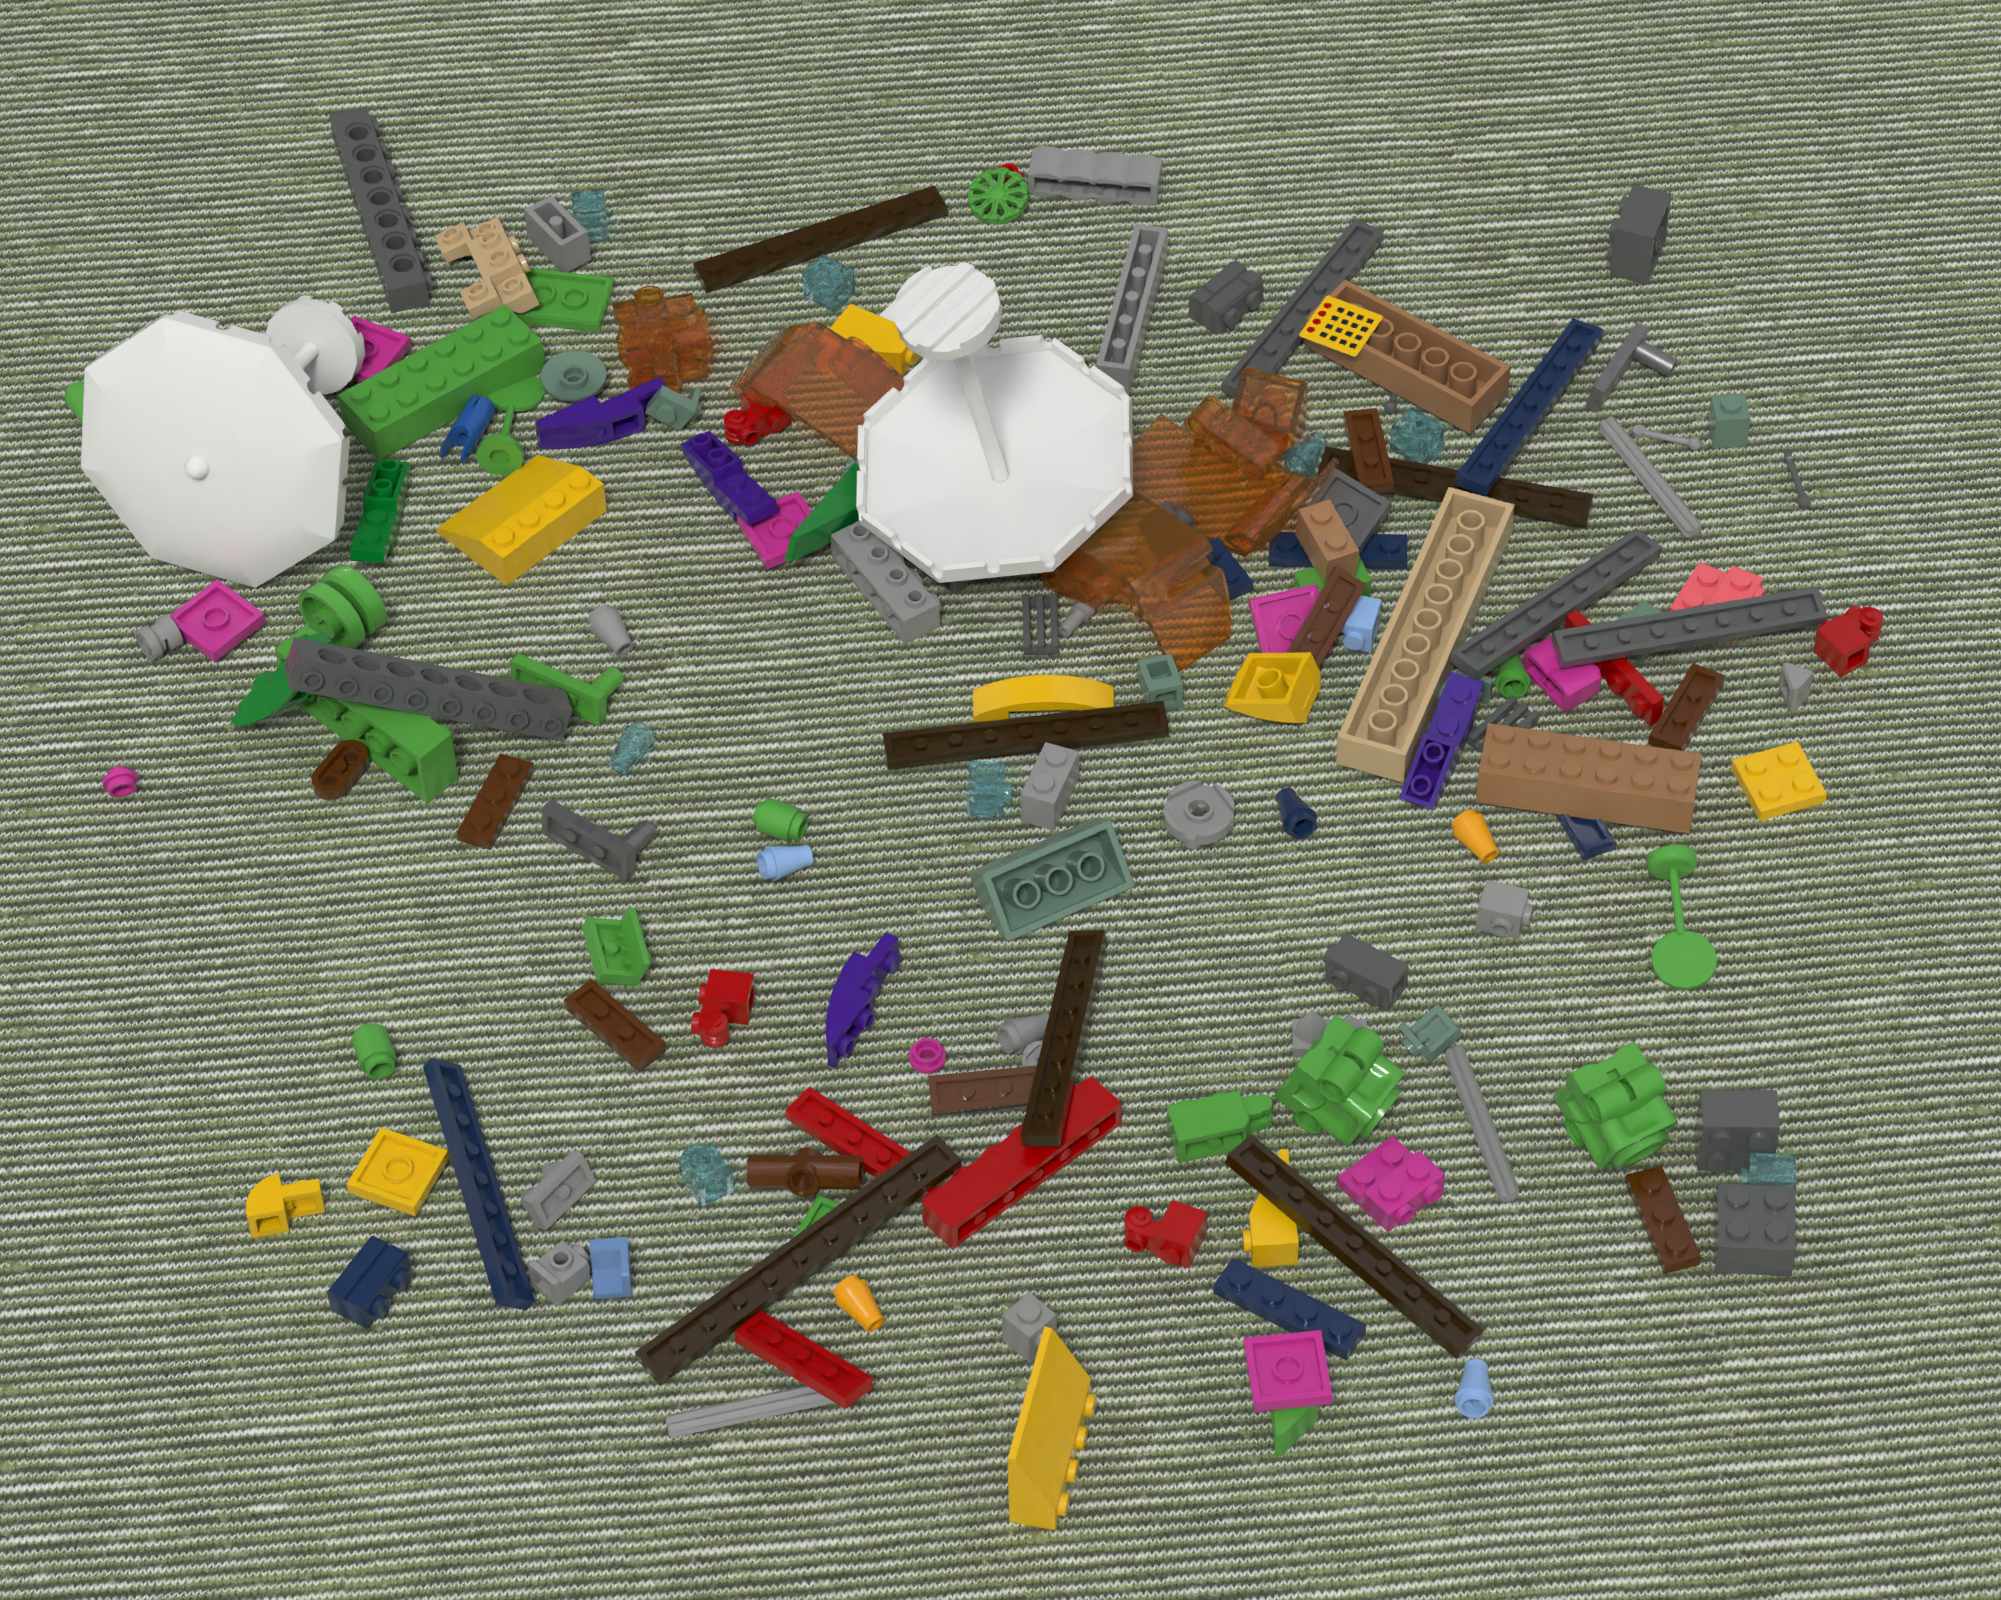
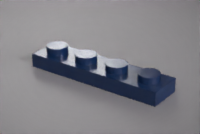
(1380, 552)
(1288, 1307)

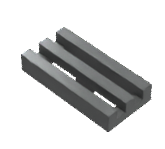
(1040, 603)
(1509, 705)

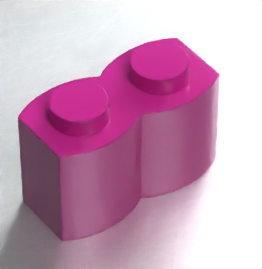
(1564, 686)

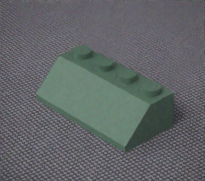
(1052, 878)

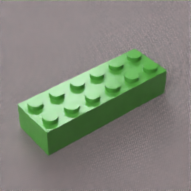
(438, 381)
(397, 741)

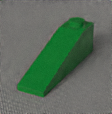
(829, 516)

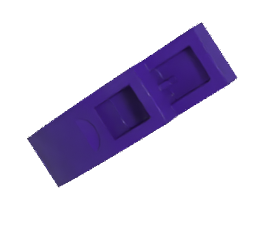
(597, 423)
(726, 480)
(1443, 742)
(853, 994)

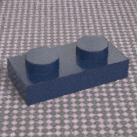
(1236, 578)

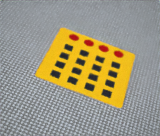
(1341, 326)

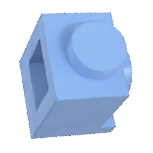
(1362, 624)

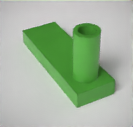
(585, 699)

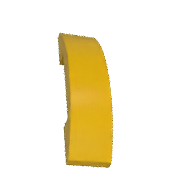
(1039, 694)

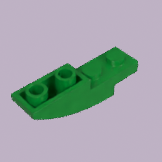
(381, 512)
(271, 693)

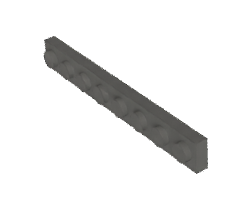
(1283, 332)
(1553, 604)
(1689, 627)

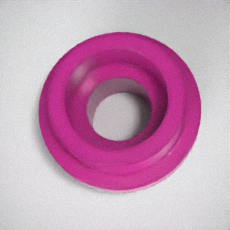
(120, 781)
(927, 1048)

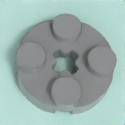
(1196, 830)

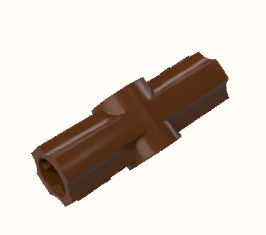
(821, 1170)

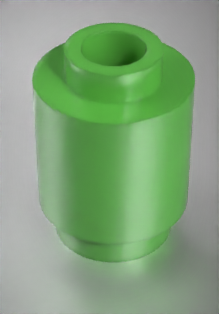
(780, 820)
(374, 1051)

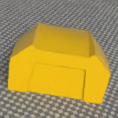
(1275, 686)

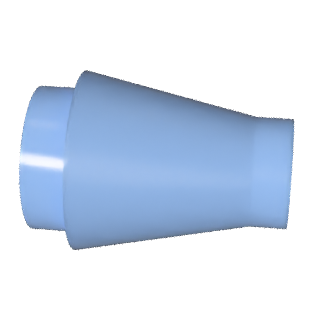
(781, 861)
(1474, 1391)

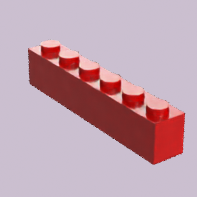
(1012, 1171)

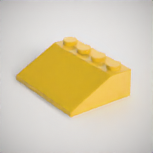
(526, 516)
(1049, 1435)

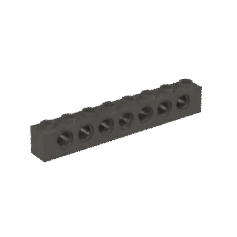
(379, 209)
(427, 689)

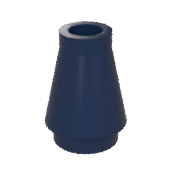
(1295, 814)

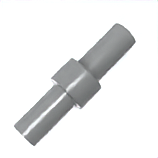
(1079, 613)

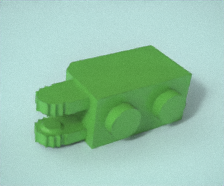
(1216, 1123)

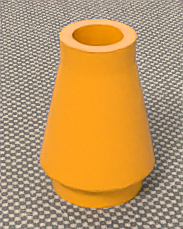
(1474, 833)
(858, 1302)

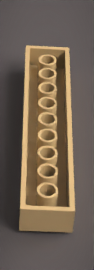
(1426, 625)

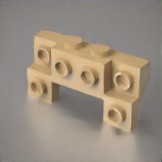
(497, 262)

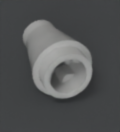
(609, 628)
(1020, 1032)

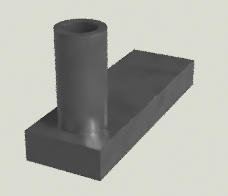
(1632, 348)
(594, 842)

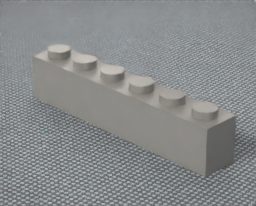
(1133, 304)

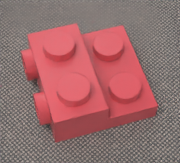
(1714, 586)

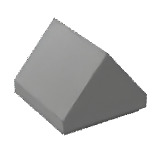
(1795, 685)

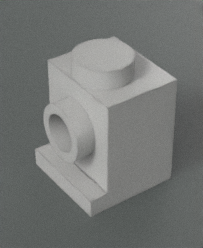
(560, 1272)

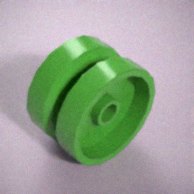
(343, 607)

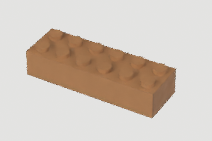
(1422, 363)
(1588, 778)

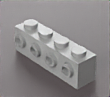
(886, 582)

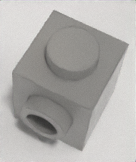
(1504, 910)
(1025, 1324)

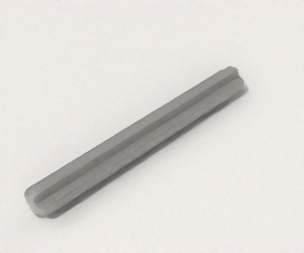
(1650, 477)
(1481, 1124)
(744, 1410)

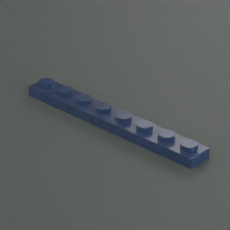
(1529, 407)
(478, 1185)

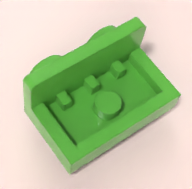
(617, 949)

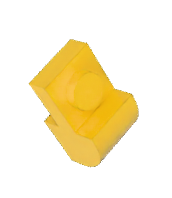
(272, 1204)

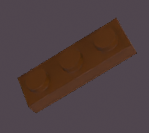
(1368, 450)
(1327, 615)
(1687, 708)
(495, 801)
(614, 1025)
(981, 1090)
(1662, 1219)

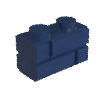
(370, 1282)

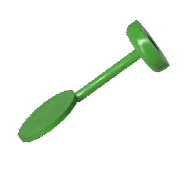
(502, 452)
(1680, 957)

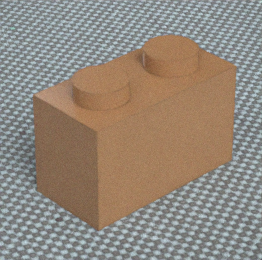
(1326, 539)

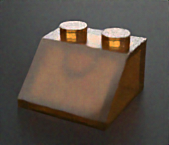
(1273, 405)

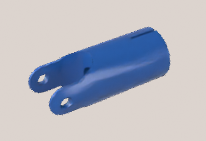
(469, 426)

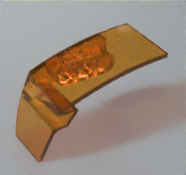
(819, 380)
(1222, 475)
(1158, 571)

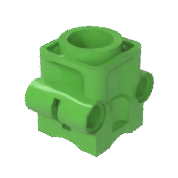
(1342, 1083)
(1617, 1109)

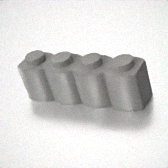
(1100, 176)

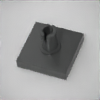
(1356, 505)

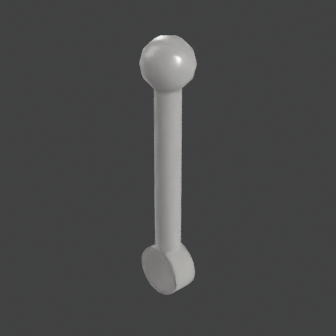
(1640, 431)

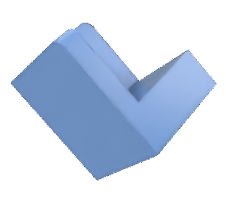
(610, 1267)

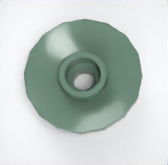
(573, 376)

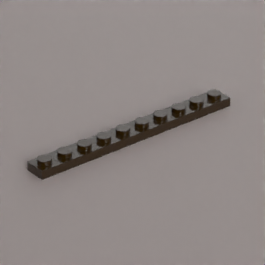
(797, 1259)

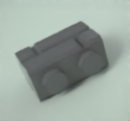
(1226, 298)

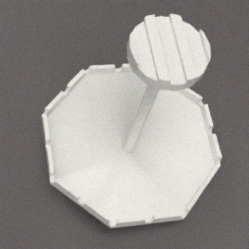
(225, 438)
(988, 450)

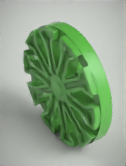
(998, 196)

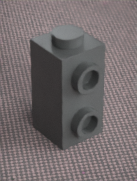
(1365, 972)

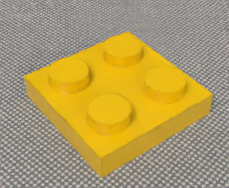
(1778, 781)
(398, 1171)

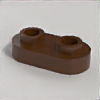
(335, 774)

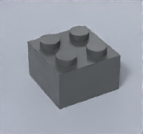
(1639, 234)
(1733, 1126)
(1754, 1229)

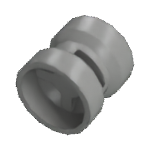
(159, 637)

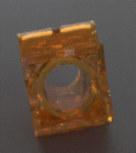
(662, 338)

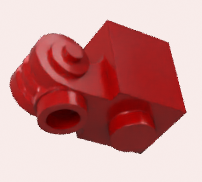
(753, 420)
(1847, 639)
(724, 1000)
(1173, 1238)

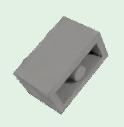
(557, 234)
(1049, 786)

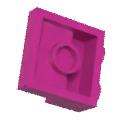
(1392, 1183)

